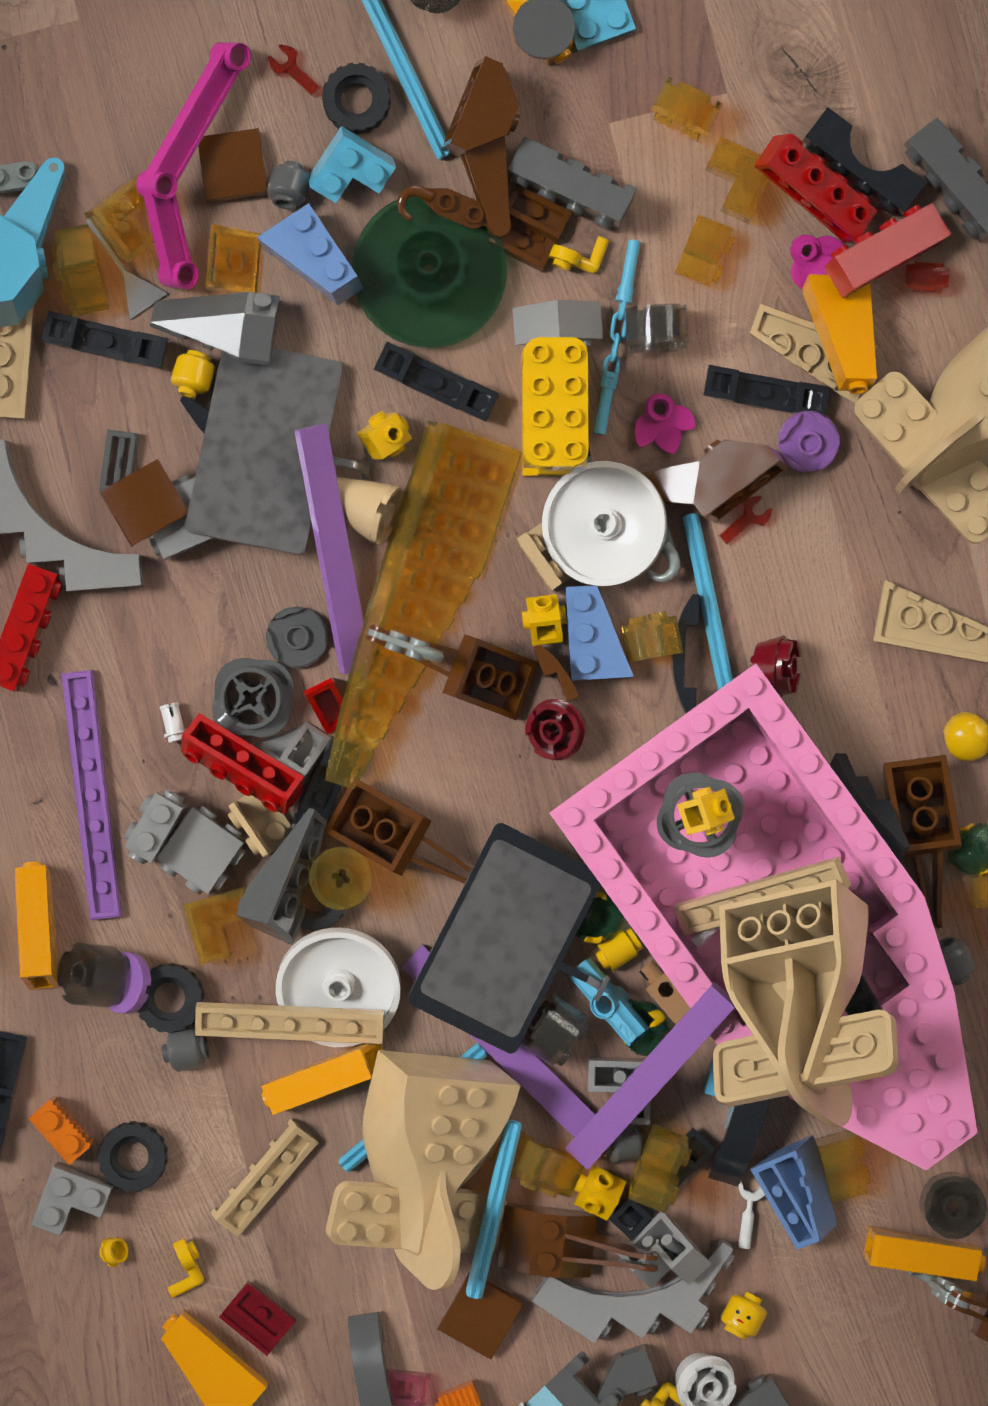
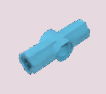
(622, 1015)

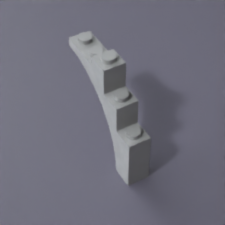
(83, 567)
(590, 1310)

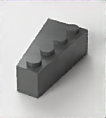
(953, 175)
(571, 184)

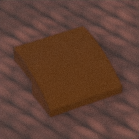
(232, 165)
(534, 228)
(144, 502)
(550, 665)
(483, 1321)

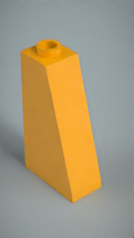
(844, 331)
(36, 927)
(321, 1078)
(922, 1254)
(210, 1365)

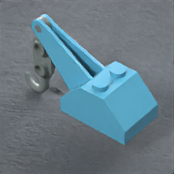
(23, 233)

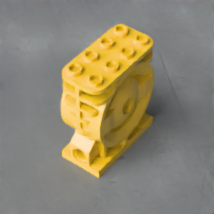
(554, 406)

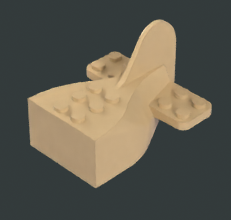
(939, 441)
(790, 975)
(424, 1136)

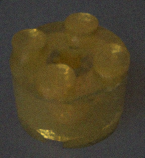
(685, 108)
(325, 885)

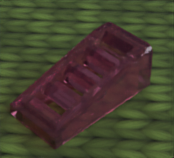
(422, 1388)

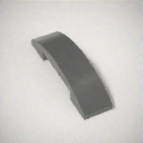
(369, 1360)

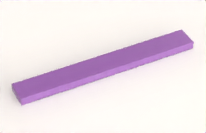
(331, 540)
(91, 795)
(528, 1071)
(651, 1075)

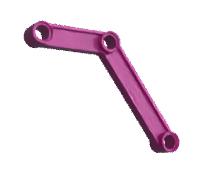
(160, 180)

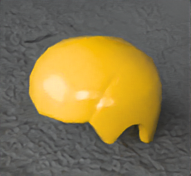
(966, 736)

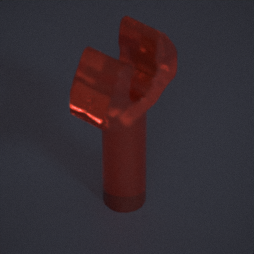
(293, 69)
(745, 520)

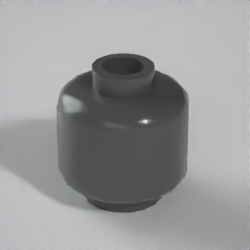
(288, 185)
(957, 959)
(185, 1050)
(627, 1145)

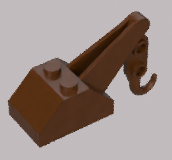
(477, 136)

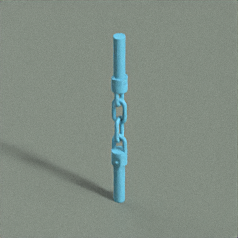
(609, 379)

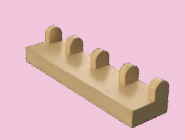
(265, 1178)

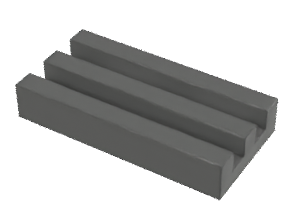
(120, 454)

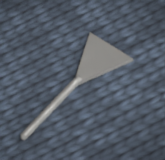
(139, 292)

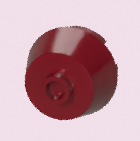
(779, 663)
(555, 729)

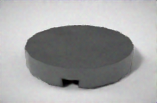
(543, 28)
(296, 637)

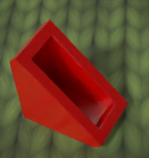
(326, 702)

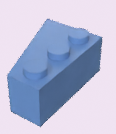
(311, 252)
(592, 637)
(797, 1191)

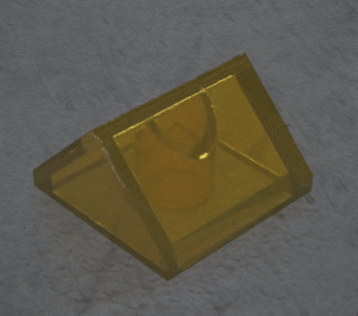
(232, 260)

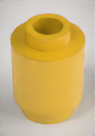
(619, 950)

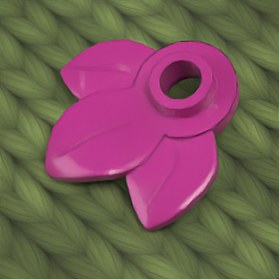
(814, 262)
(663, 428)

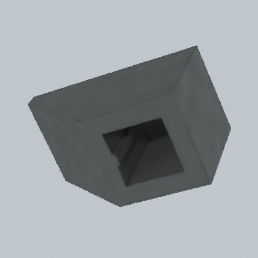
(629, 1373)

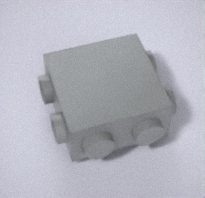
(175, 538)
(155, 827)
(202, 851)

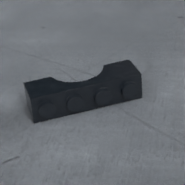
(893, 187)

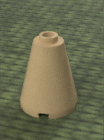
(369, 507)

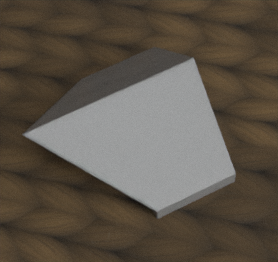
(297, 747)

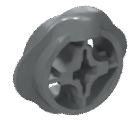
(277, 677)
(670, 830)

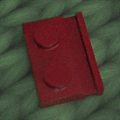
(257, 1318)

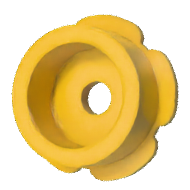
(113, 1251)

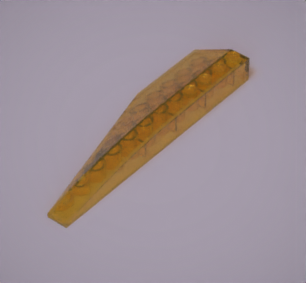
(424, 577)

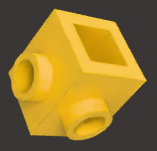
(385, 435)
(544, 619)
(706, 811)
(599, 1192)

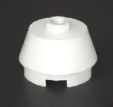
(705, 1381)

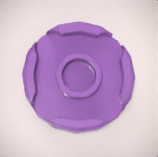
(808, 441)
(136, 985)

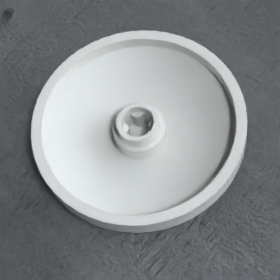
(604, 523)
(339, 971)

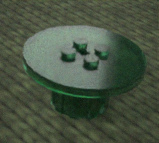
(421, 305)

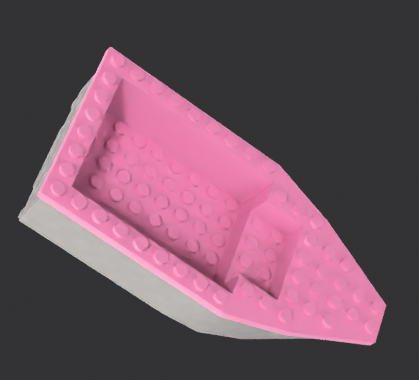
(790, 819)

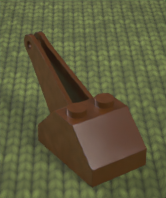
(927, 813)
(385, 830)
(560, 1243)

